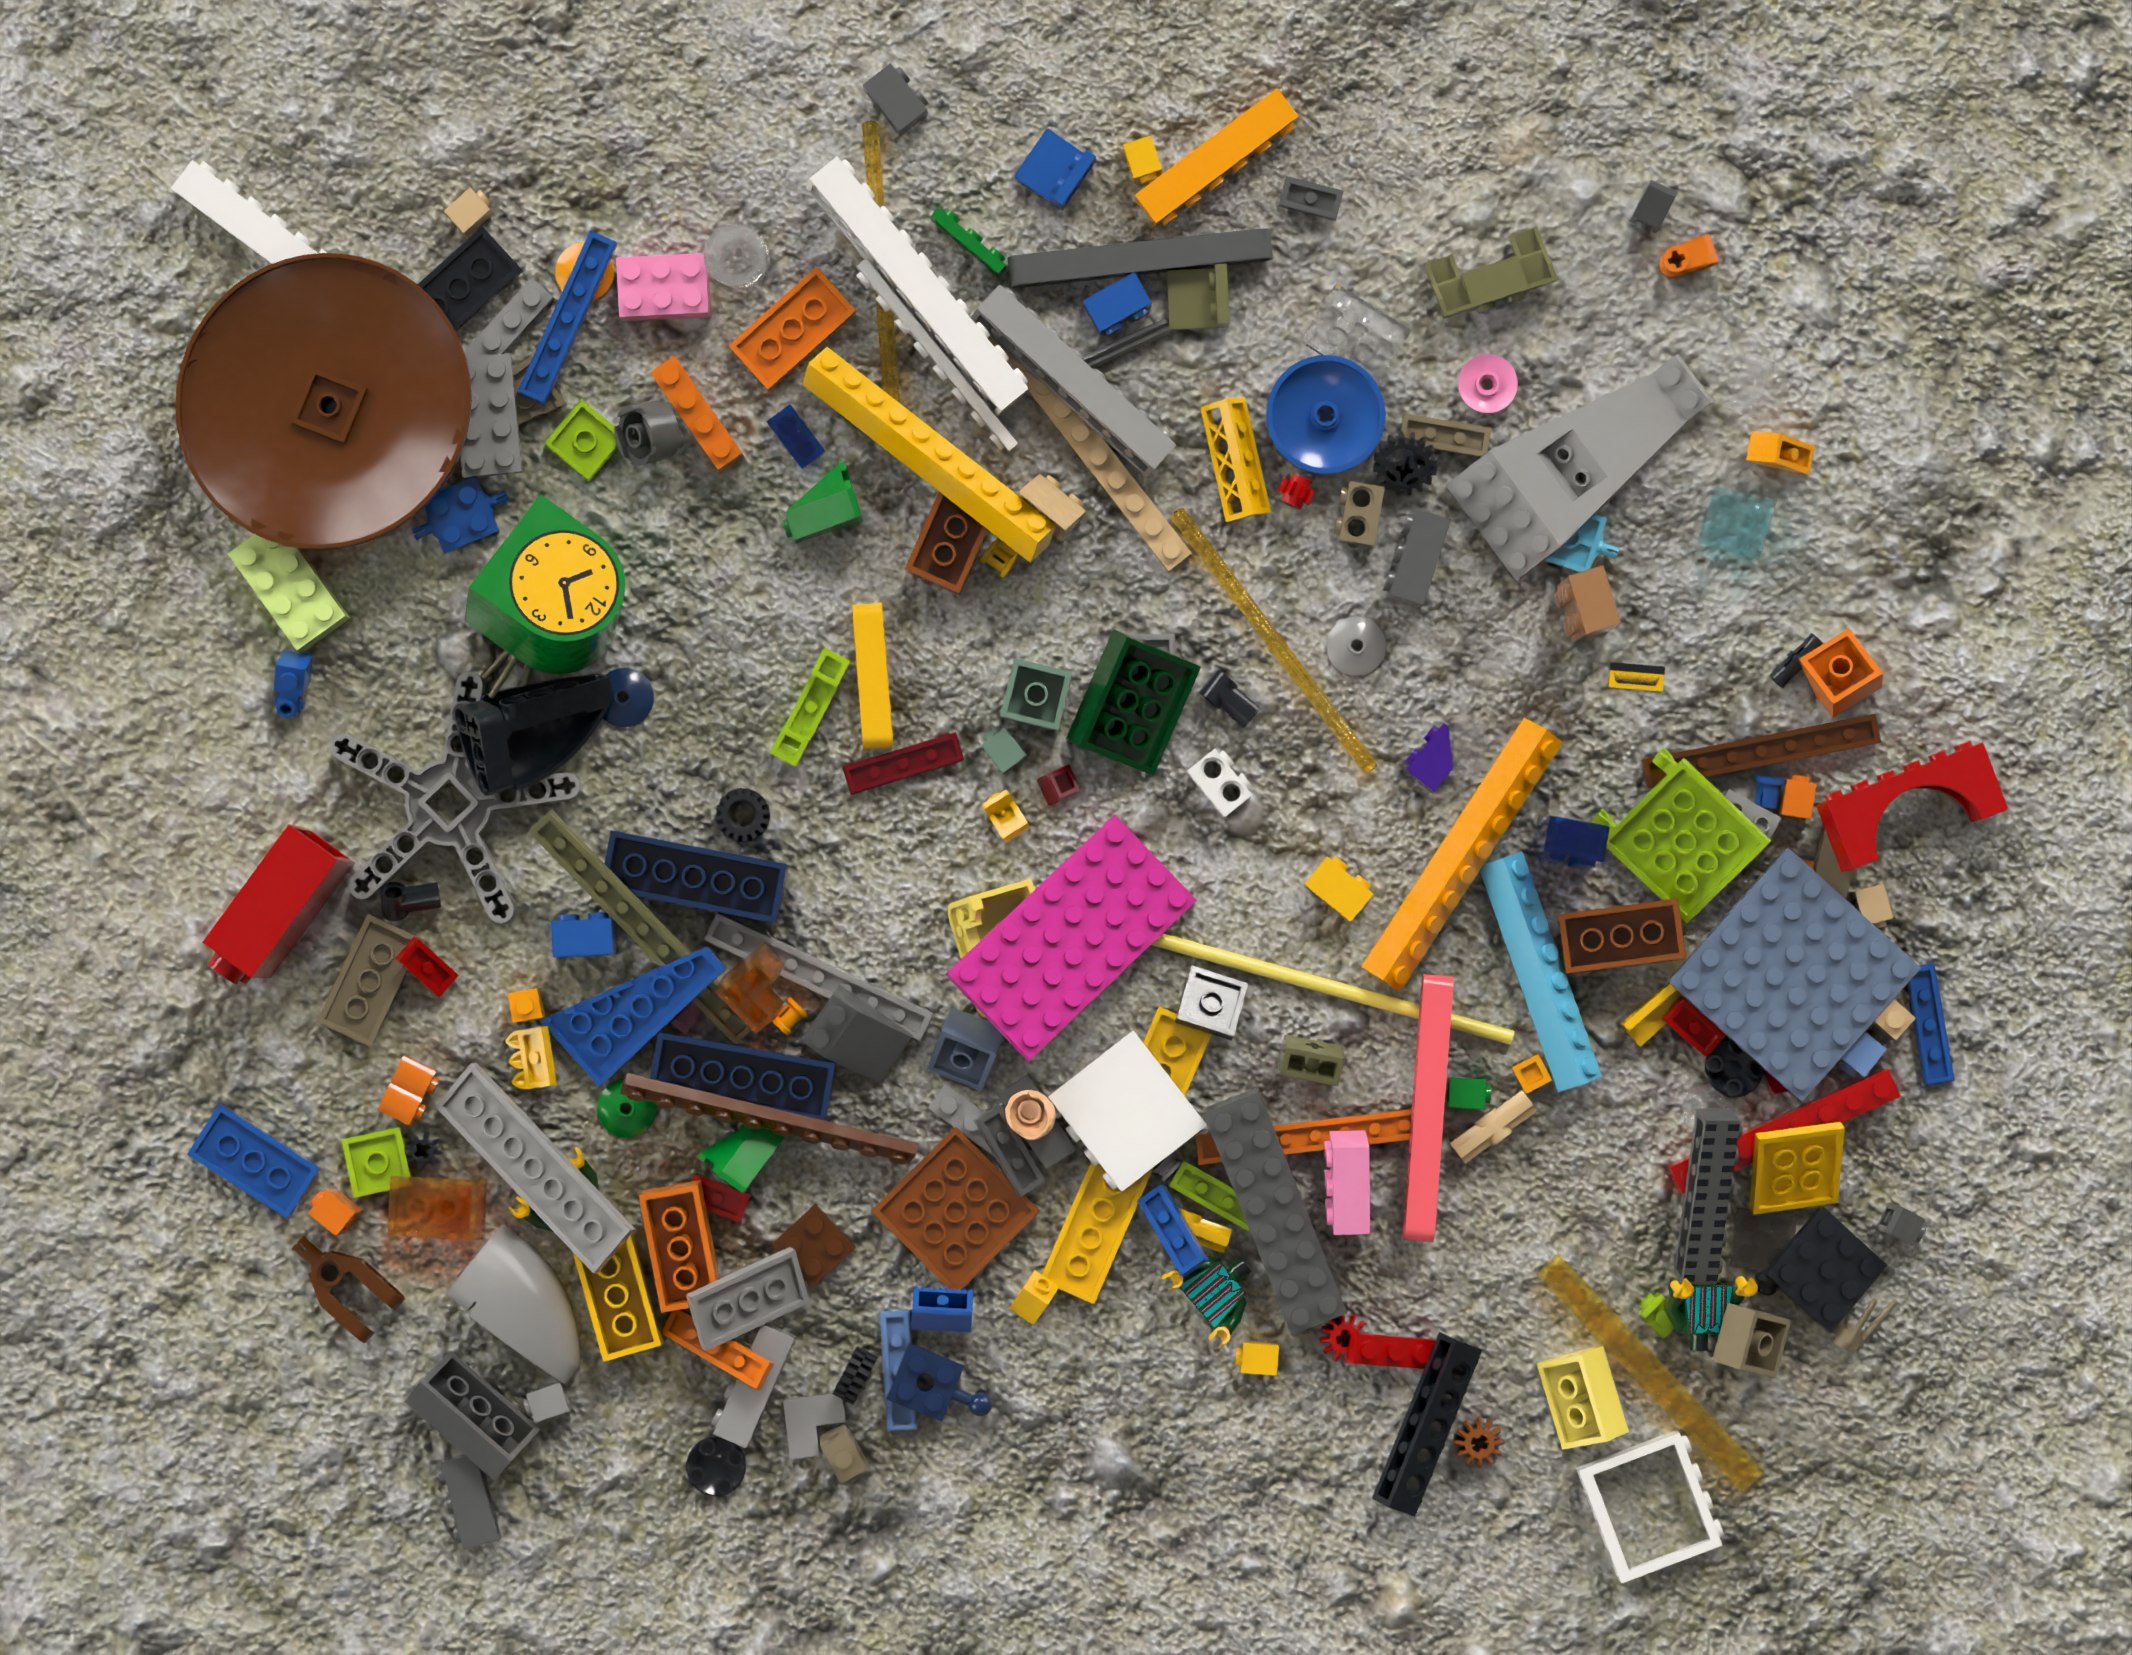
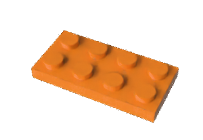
(792, 328)

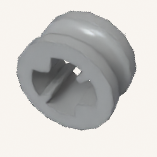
(1166, 1167)

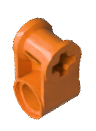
(1693, 256)

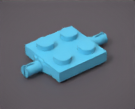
(1584, 547)

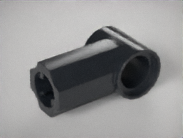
(1224, 694)
(400, 900)

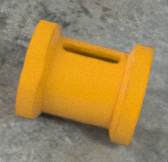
(789, 1016)

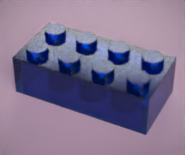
(1570, 840)

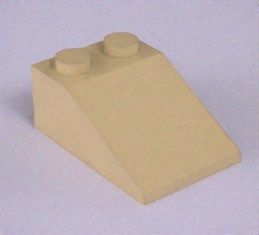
(1052, 503)

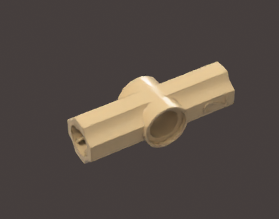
(1493, 1126)

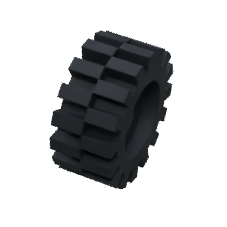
(725, 821)
(855, 1375)

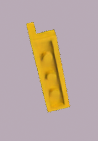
(1240, 456)
(1647, 1018)

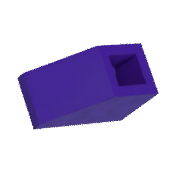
(1434, 760)

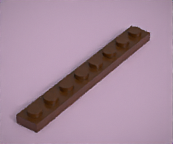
(1773, 748)

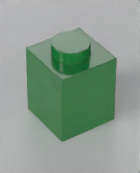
(1468, 1093)

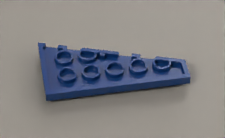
(622, 1020)

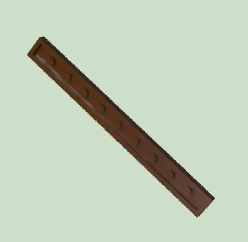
(759, 1116)

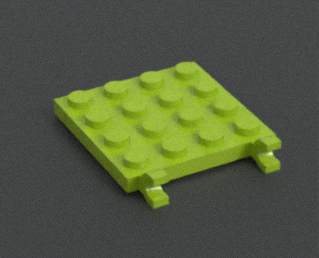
(1684, 837)

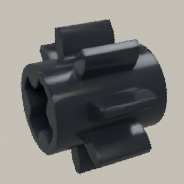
(416, 1148)

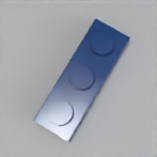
(1173, 1230)

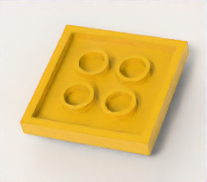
(1796, 1168)

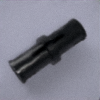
(1791, 664)

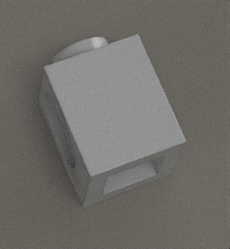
(547, 1402)

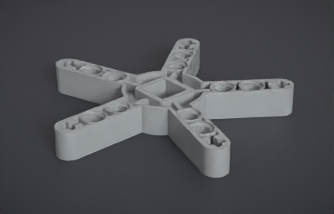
(428, 825)

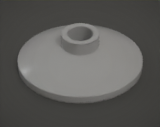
(1351, 661)

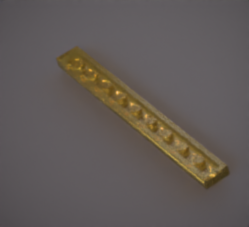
(1650, 1373)

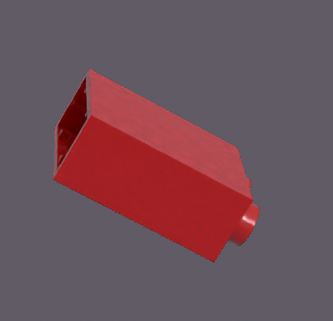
(276, 905)

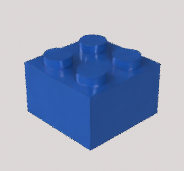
(584, 937)

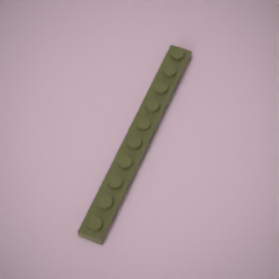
(628, 913)

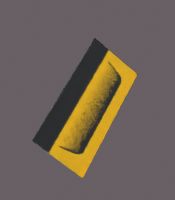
(1636, 676)

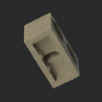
(1367, 515)

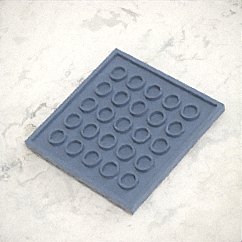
(1794, 974)

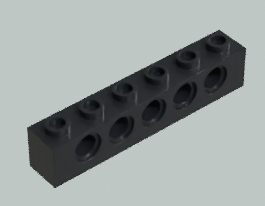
(1427, 1424)

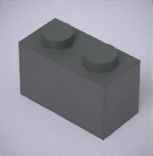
(896, 99)

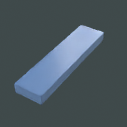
(895, 1338)

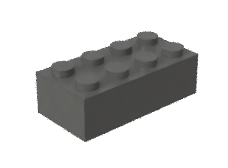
(472, 1415)

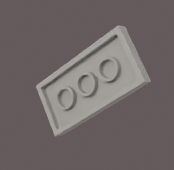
(493, 429)
(748, 1298)

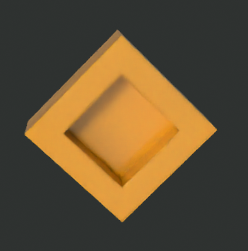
(1531, 1073)

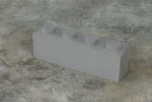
(744, 1402)

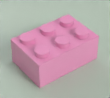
(663, 287)
(1347, 1182)

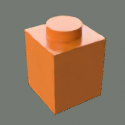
(1797, 798)

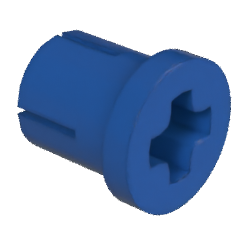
(1768, 791)

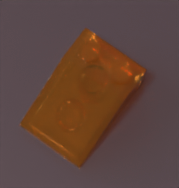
(437, 1207)

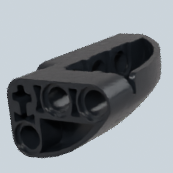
(530, 729)

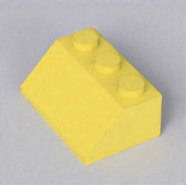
(1582, 1398)

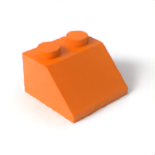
(1841, 673)

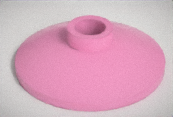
(1490, 368)

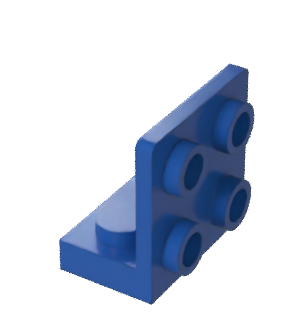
(1055, 169)

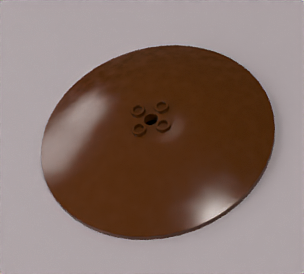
(258, 389)

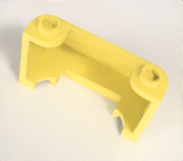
(981, 913)

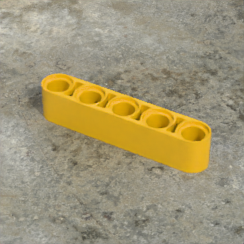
(872, 675)

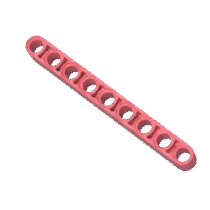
(1428, 1108)

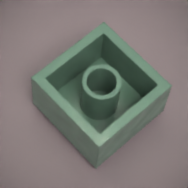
(1036, 695)

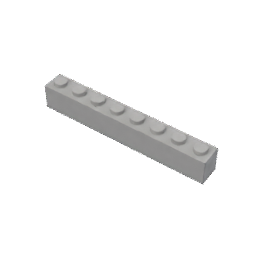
(1073, 380)

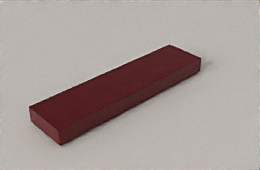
(903, 763)

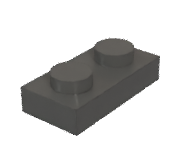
(1311, 198)

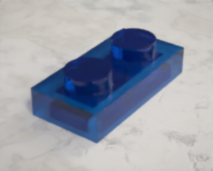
(796, 436)

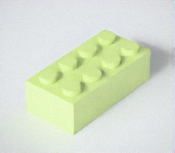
(289, 590)

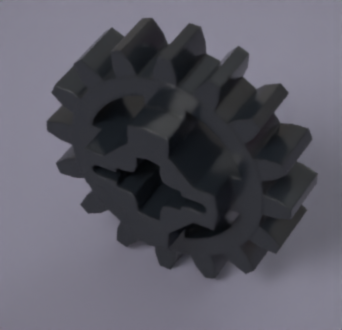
(1393, 457)

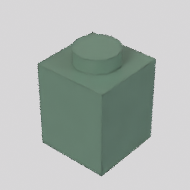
(1002, 749)

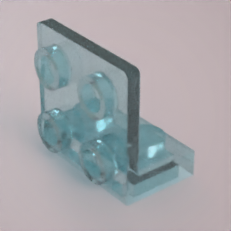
(1737, 522)

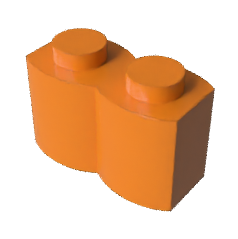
(408, 1090)

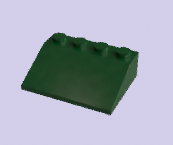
(1133, 702)

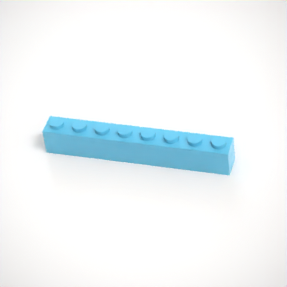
(1540, 972)

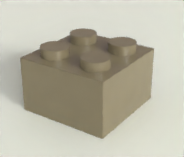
(1751, 1340)

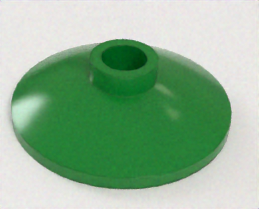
(622, 1124)

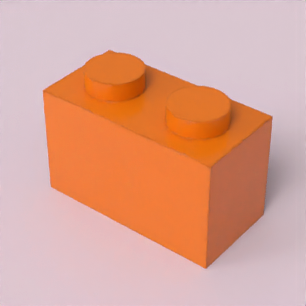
(334, 1211)

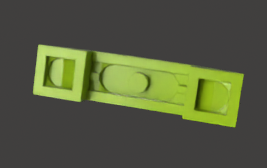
(810, 707)

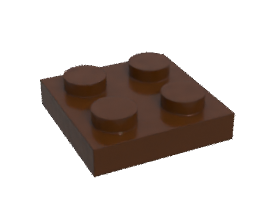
(817, 1244)

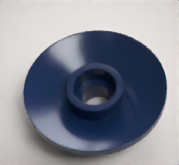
(639, 702)

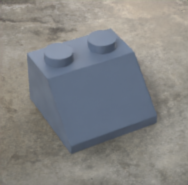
(965, 1049)

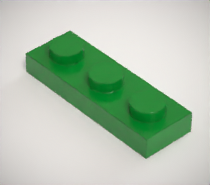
(969, 241)

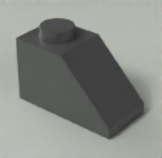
(1652, 207)
(1901, 1224)

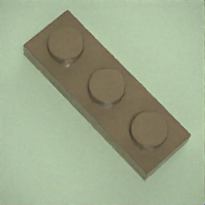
(1448, 435)

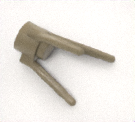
(513, 661)
(1850, 1336)

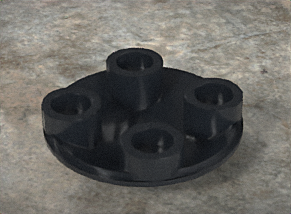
(1732, 1070)
(715, 1466)

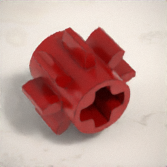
(1296, 491)

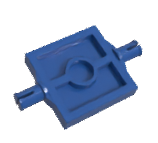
(461, 515)

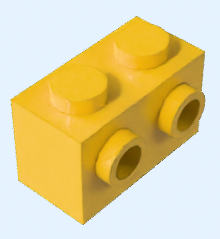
(1338, 888)

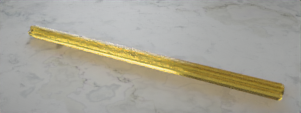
(884, 319)
(1273, 640)

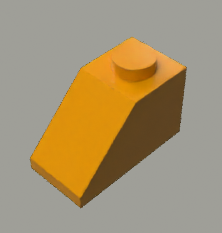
(1780, 452)

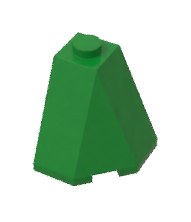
(824, 507)
(741, 1155)

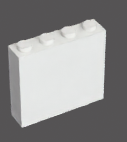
(1126, 1112)

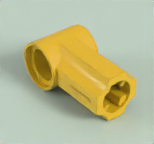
(1208, 1233)

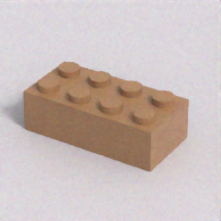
(1587, 604)

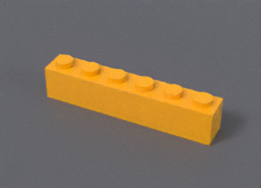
(1216, 158)

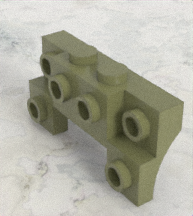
(1494, 282)

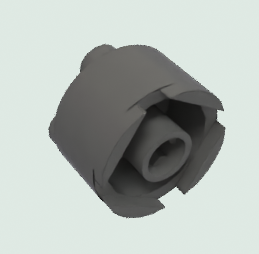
(648, 432)

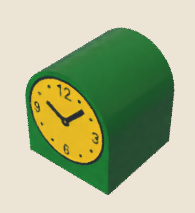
(549, 592)

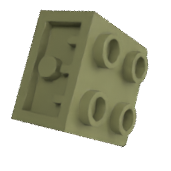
(1198, 298)

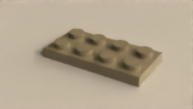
(367, 982)

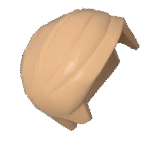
(1030, 1114)

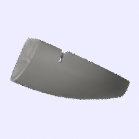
(521, 1303)

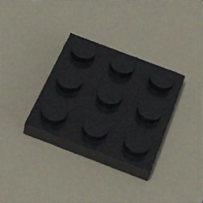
(1825, 1269)

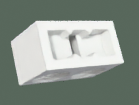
(1214, 787)

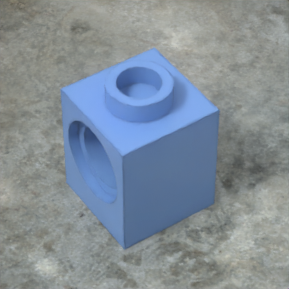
(1862, 1056)

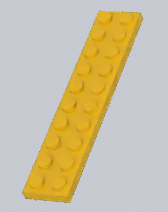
(1103, 1214)

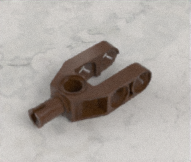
(324, 1287)

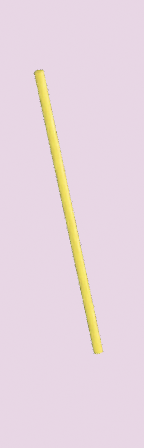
(1325, 985)

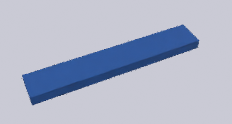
(567, 318)

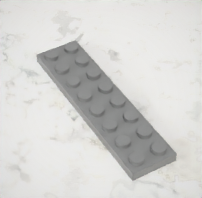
(535, 1168)

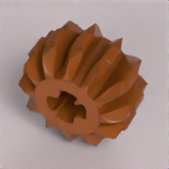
(1481, 1452)

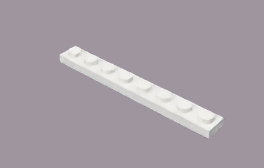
(927, 347)

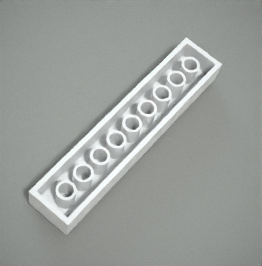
(914, 283)

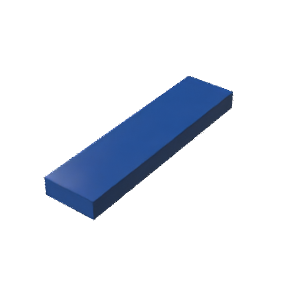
(1930, 1027)

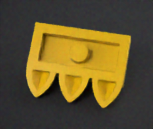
(534, 1058)

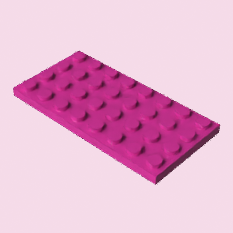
(1071, 938)

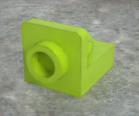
(1654, 1315)

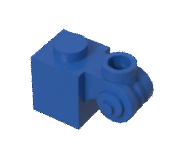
(291, 681)

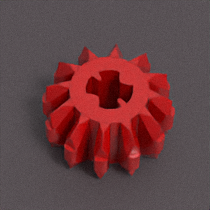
(1336, 1331)

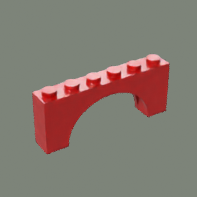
(1854, 817)

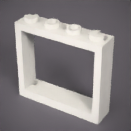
(1603, 1521)

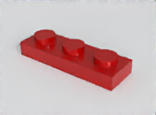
(1389, 1350)

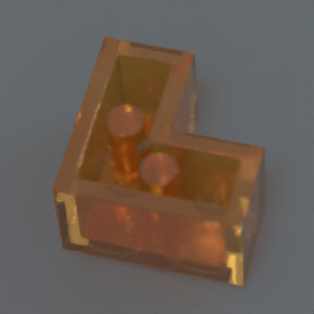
(748, 989)

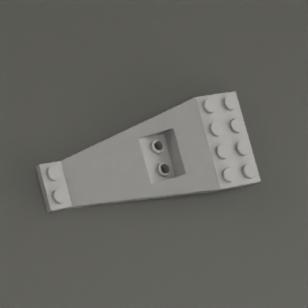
(1532, 497)

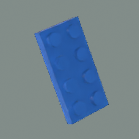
(254, 1161)

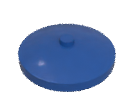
(1325, 414)

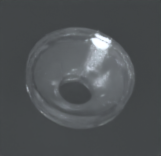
(1698, 1098)

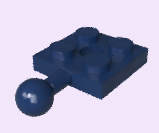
(945, 1376)

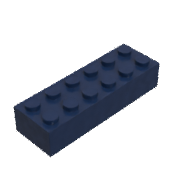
(698, 876)
(746, 1074)

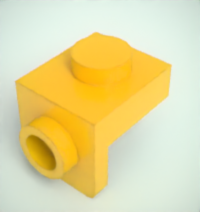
(1005, 815)

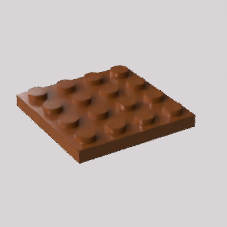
(955, 1210)

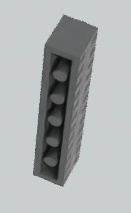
(1707, 1195)

